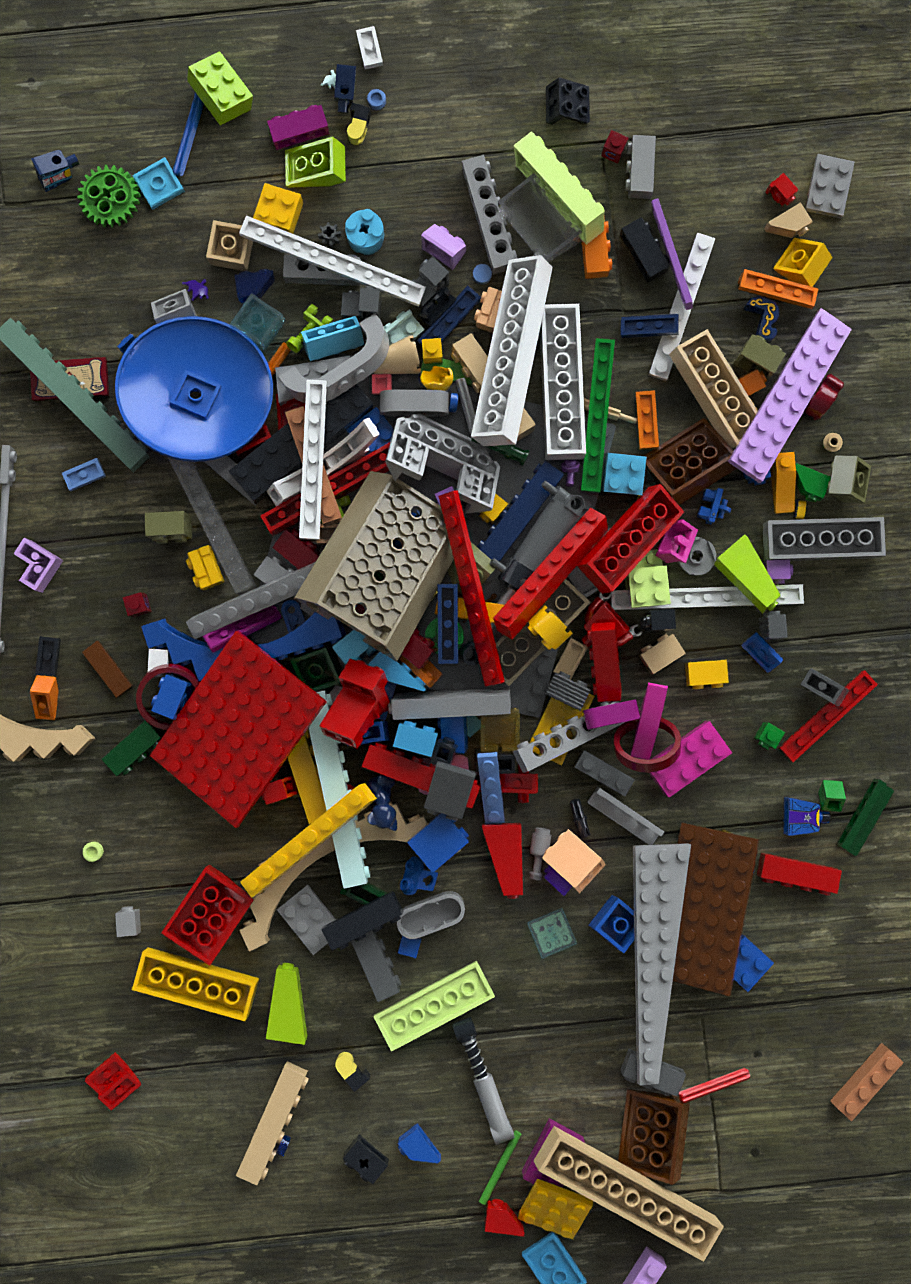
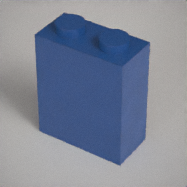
(438, 841)

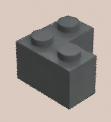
(433, 277)
(361, 304)

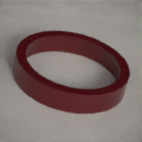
(166, 668)
(651, 765)

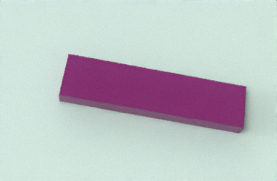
(247, 625)

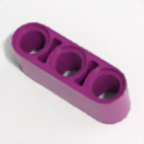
(611, 714)

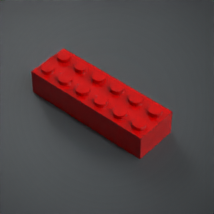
(630, 538)
(406, 769)

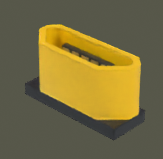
(800, 509)

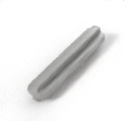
(466, 402)

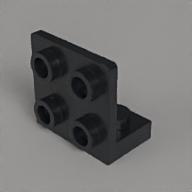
(568, 101)

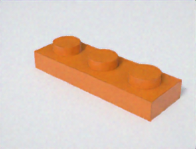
(647, 420)

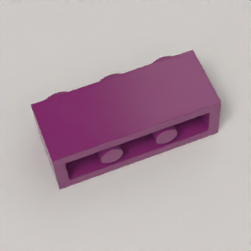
(298, 127)

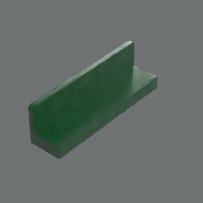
(865, 817)

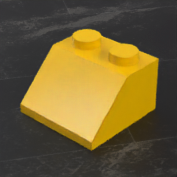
(803, 261)

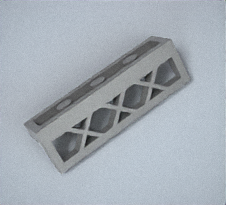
(624, 816)

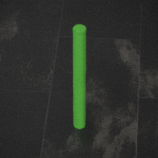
(499, 1168)

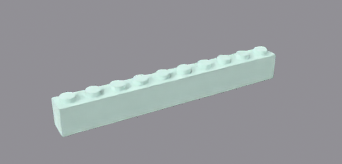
(334, 788)

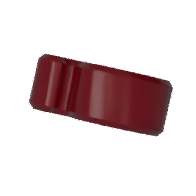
(824, 397)

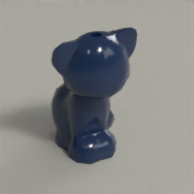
(382, 814)

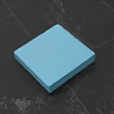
(158, 183)

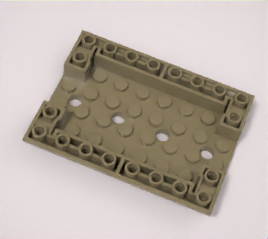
(365, 546)

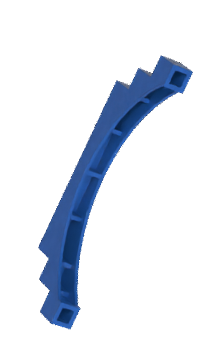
(188, 650)

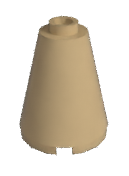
(401, 358)

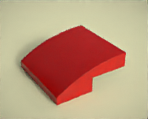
(113, 1081)

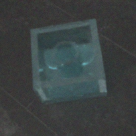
(258, 321)

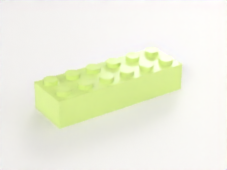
(560, 186)

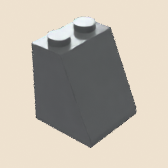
(449, 790)

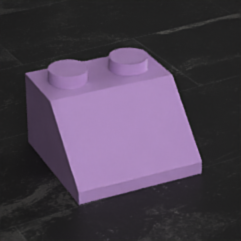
(443, 245)

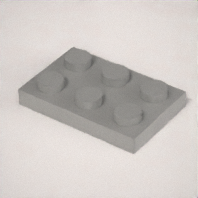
(829, 186)
(307, 917)

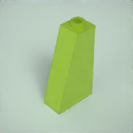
(748, 574)
(287, 1010)

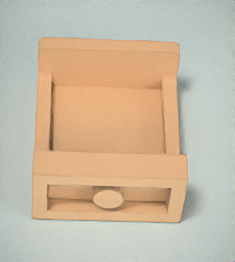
(573, 860)

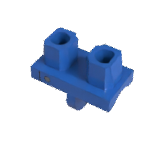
(714, 497)

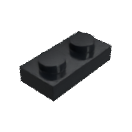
(47, 656)

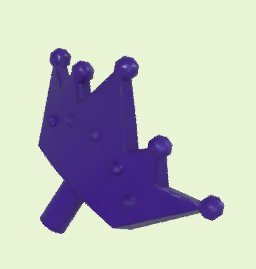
(198, 289)

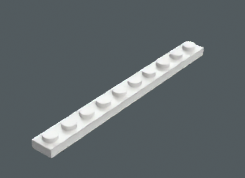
(332, 261)
(709, 597)

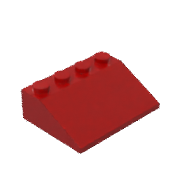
(208, 915)

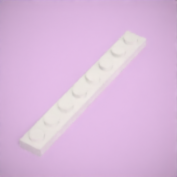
(693, 274)
(313, 459)

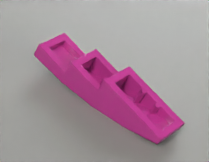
(650, 719)

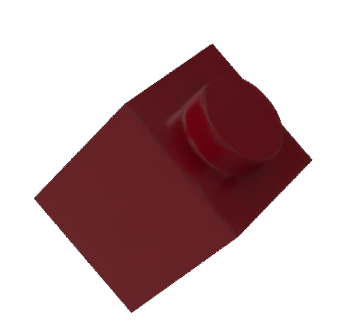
(614, 146)
(137, 604)

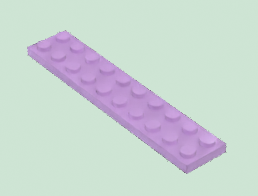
(789, 395)

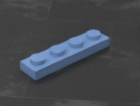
(491, 788)

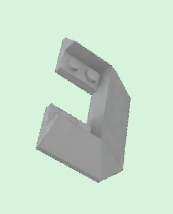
(424, 442)

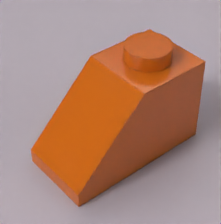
(44, 697)

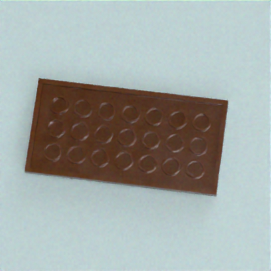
(713, 907)

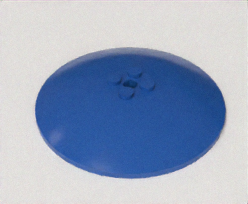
(185, 358)

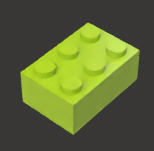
(219, 88)

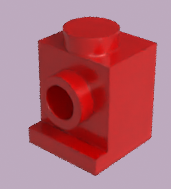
(782, 190)

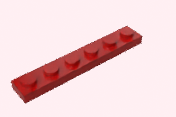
(827, 717)

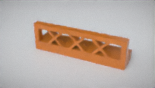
(778, 289)

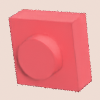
(381, 382)

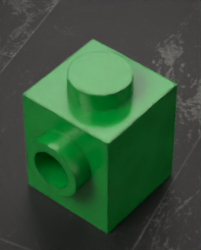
(769, 735)
(832, 795)

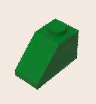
(811, 483)

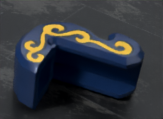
(769, 315)

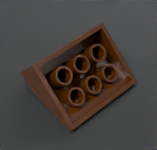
(690, 461)
(654, 1135)

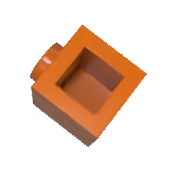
(753, 381)

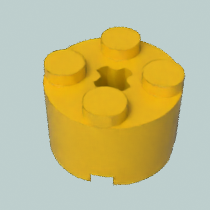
(549, 628)

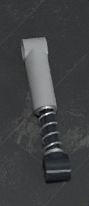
(484, 1083)

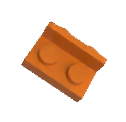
(428, 674)

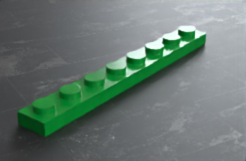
(597, 415)

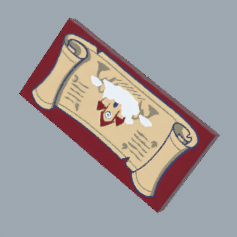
(89, 371)

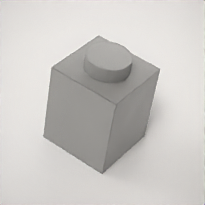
(128, 922)

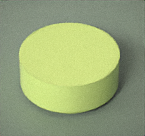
(93, 851)

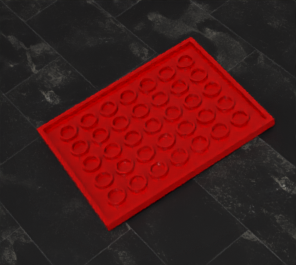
(237, 728)

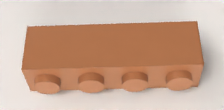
(866, 1082)

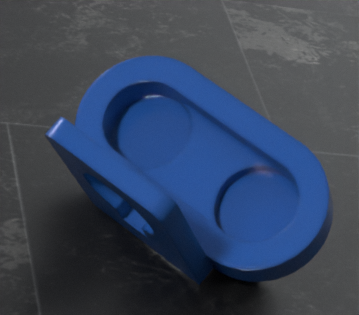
(414, 877)

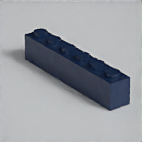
(520, 513)

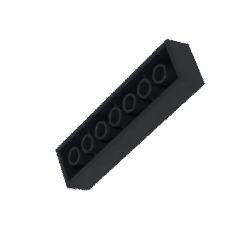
(279, 453)

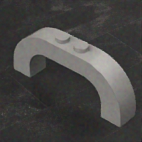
(350, 371)

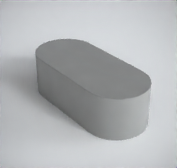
(409, 402)
(431, 915)

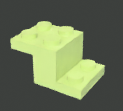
(648, 582)

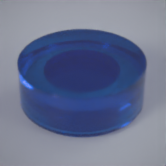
(283, 1145)

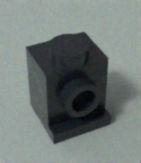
(439, 755)

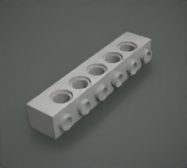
(478, 167)
(526, 757)

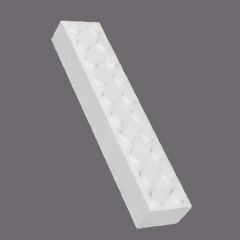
(512, 351)

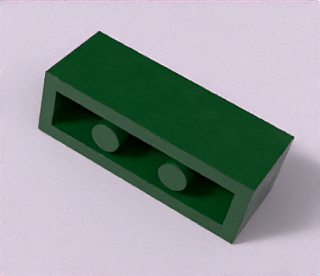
(132, 749)

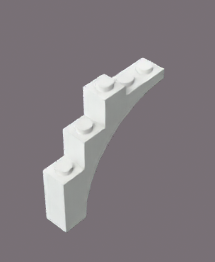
(344, 453)

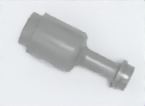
(539, 844)

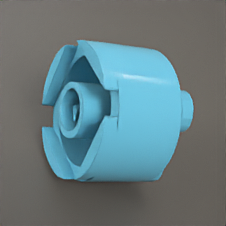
(363, 221)

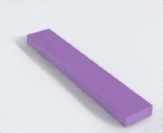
(672, 255)

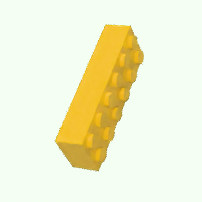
(195, 984)

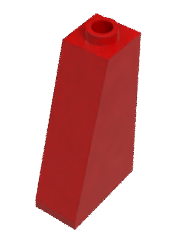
(506, 853)

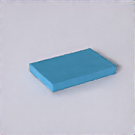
(552, 1262)

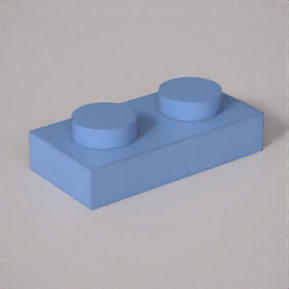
(83, 474)

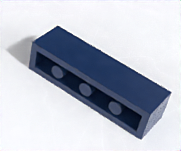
(447, 624)

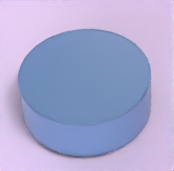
(376, 99)
(482, 274)

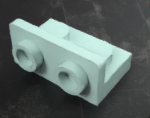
(404, 326)

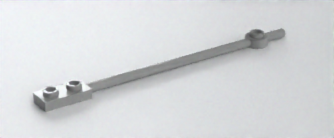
(7, 476)

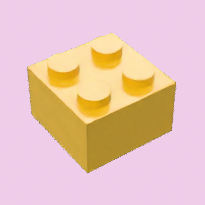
(279, 207)

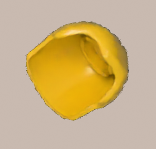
(437, 378)

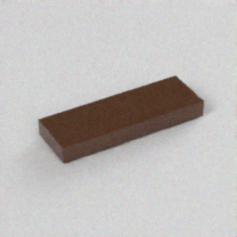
(107, 669)

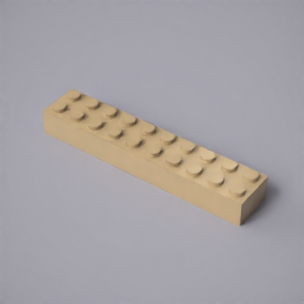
(628, 1193)

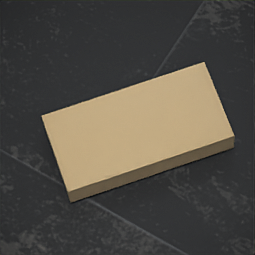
(571, 658)

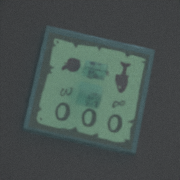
(552, 933)

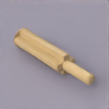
(613, 413)

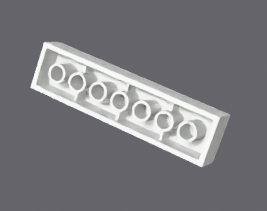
(562, 382)

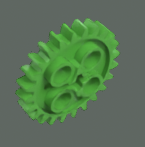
(118, 209)

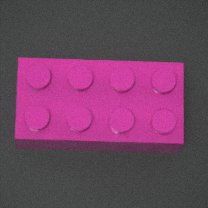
(699, 752)

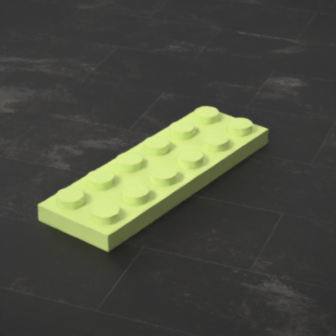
(434, 1006)

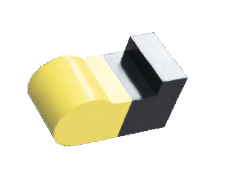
(358, 128)
(350, 1072)

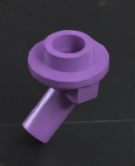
(570, 467)

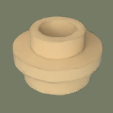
(827, 444)

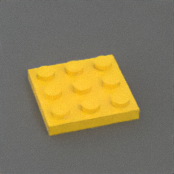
(555, 1209)

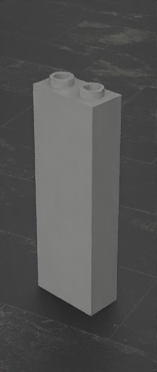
(451, 703)

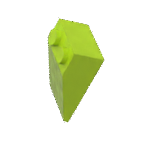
(315, 164)

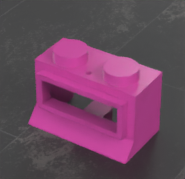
(673, 539)

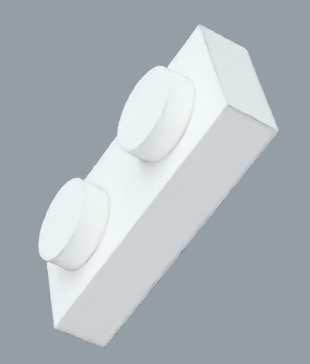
(369, 47)

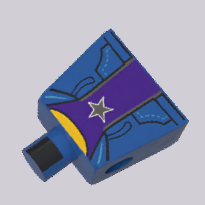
(802, 817)

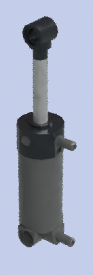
(547, 532)

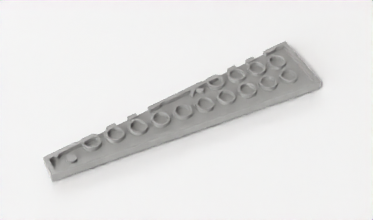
(658, 906)

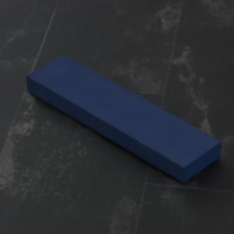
(452, 316)

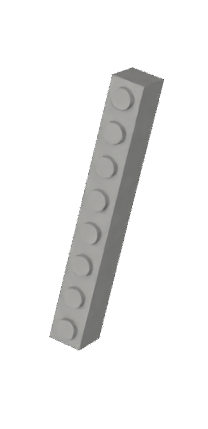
(248, 603)

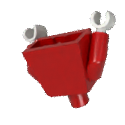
(603, 612)

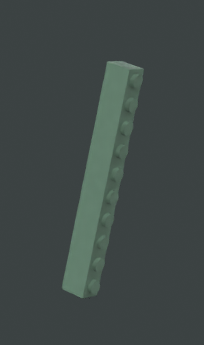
(72, 395)

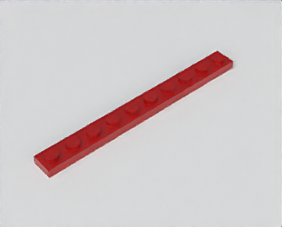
(471, 588)

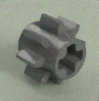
(334, 236)

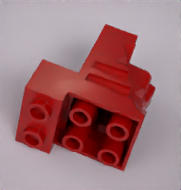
(357, 704)

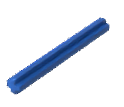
(188, 136)

